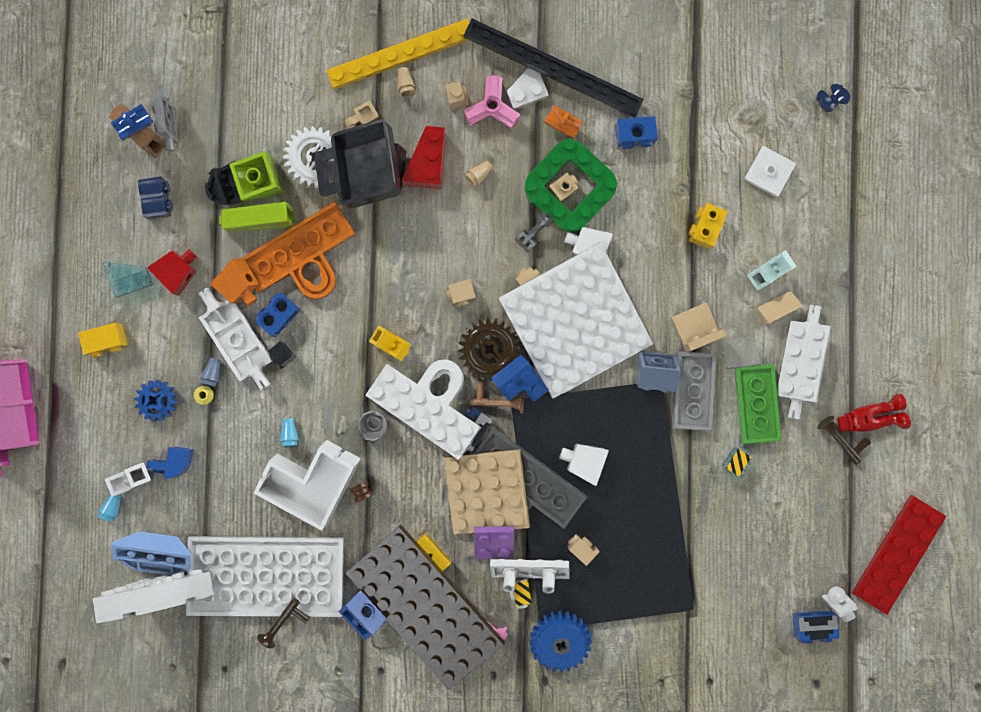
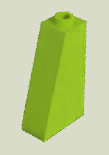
(258, 217)

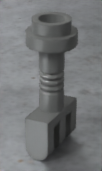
(544, 220)

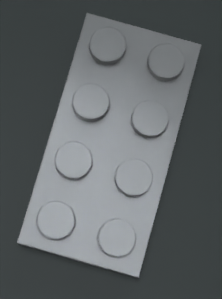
(695, 391)

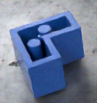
(517, 377)

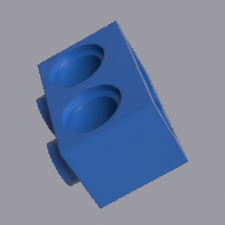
(281, 319)

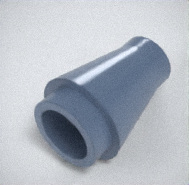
(211, 373)

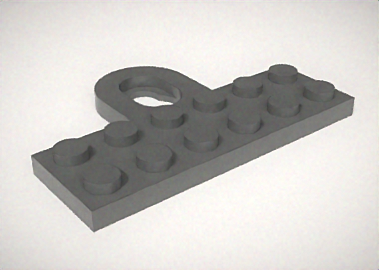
(543, 486)

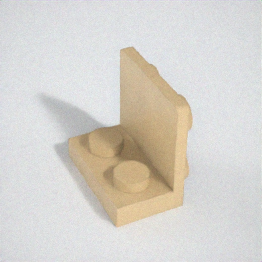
(697, 327)

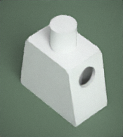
(587, 239)
(585, 461)

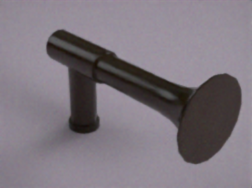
(828, 425)
(267, 638)

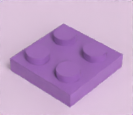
(494, 542)

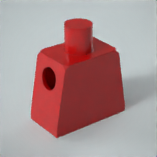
(174, 270)

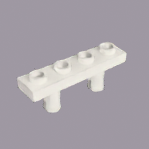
(529, 569)

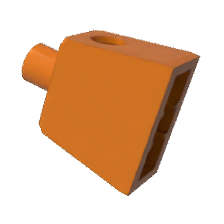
(236, 282)

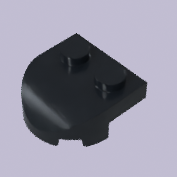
(222, 186)

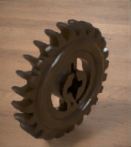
(475, 336)

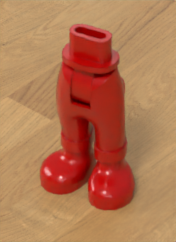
(863, 418)

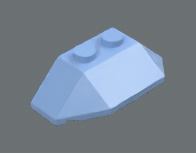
(152, 553)

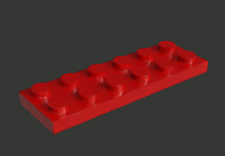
(899, 554)

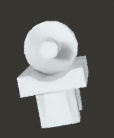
(840, 603)

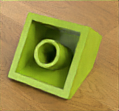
(256, 177)

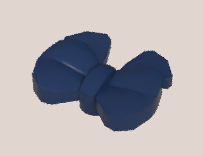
(839, 96)

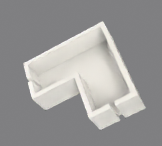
(311, 492)

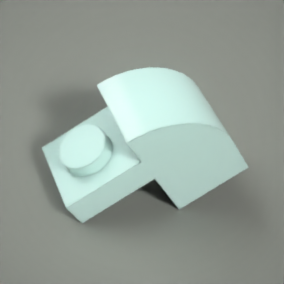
(771, 270)

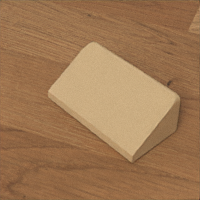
(779, 307)

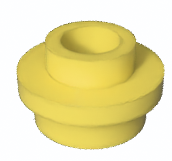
(209, 395)

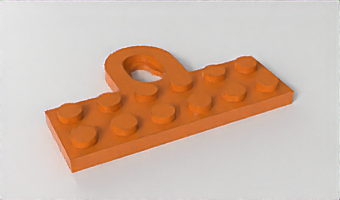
(297, 248)

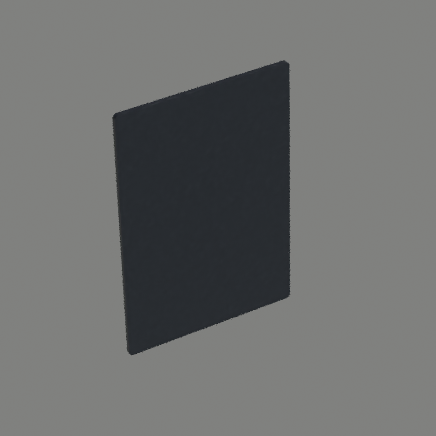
(627, 515)

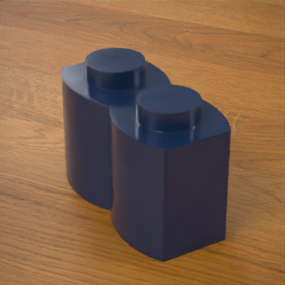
(155, 197)

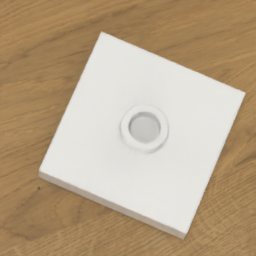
(769, 171)

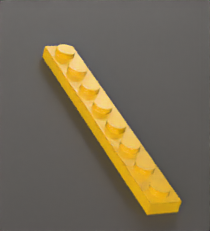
(398, 54)

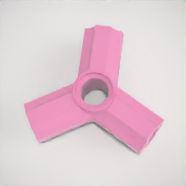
(492, 95)

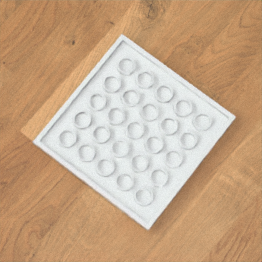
(576, 320)

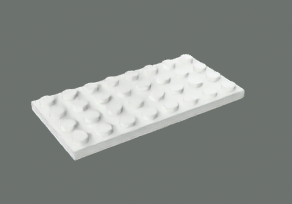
(266, 572)

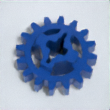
(147, 398)

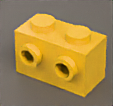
(707, 226)

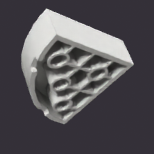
(152, 595)

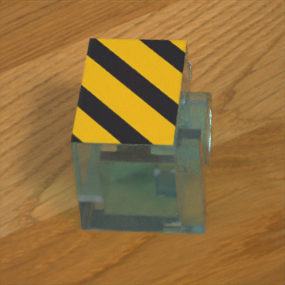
(737, 461)

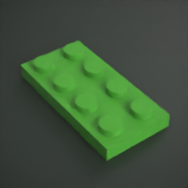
(757, 404)

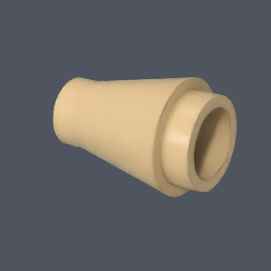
(406, 86)
(478, 174)

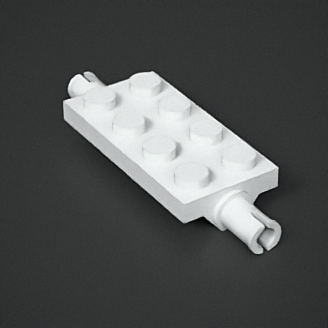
(235, 339)
(803, 361)

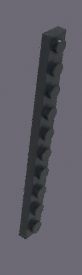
(553, 68)

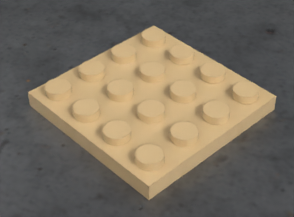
(487, 491)

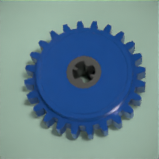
(560, 641)

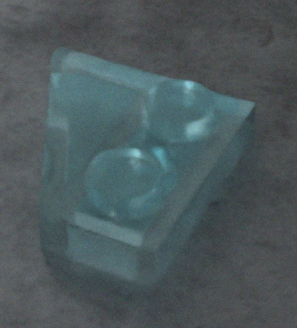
(127, 278)

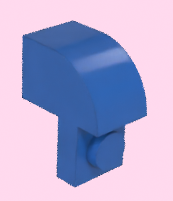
(177, 463)

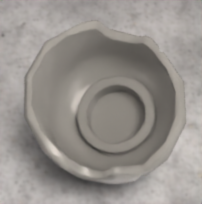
(373, 425)

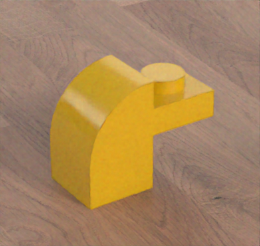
(390, 343)

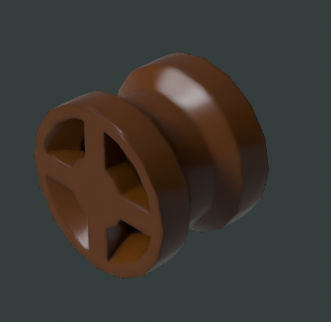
(361, 491)

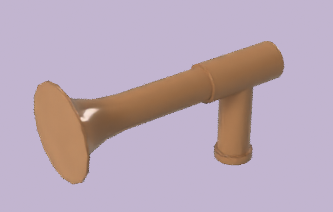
(480, 401)

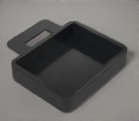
(363, 165)

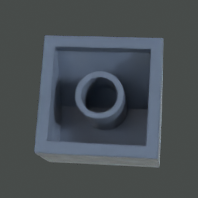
(657, 371)

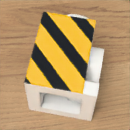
(521, 593)

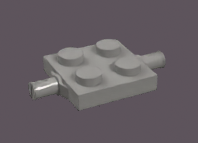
(165, 118)

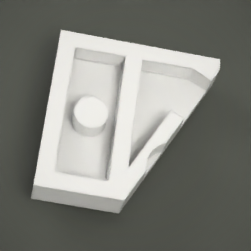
(527, 90)

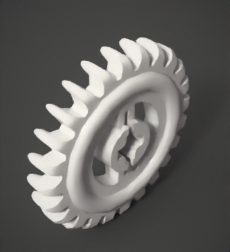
(294, 150)

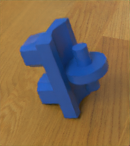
(132, 122)

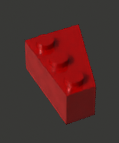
(427, 160)

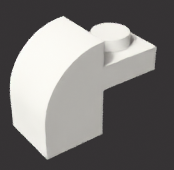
(128, 479)

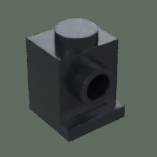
(281, 354)

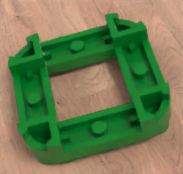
(590, 166)

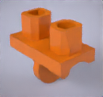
(563, 122)

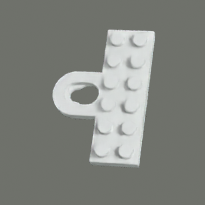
(424, 411)

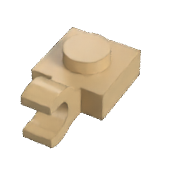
(363, 114)

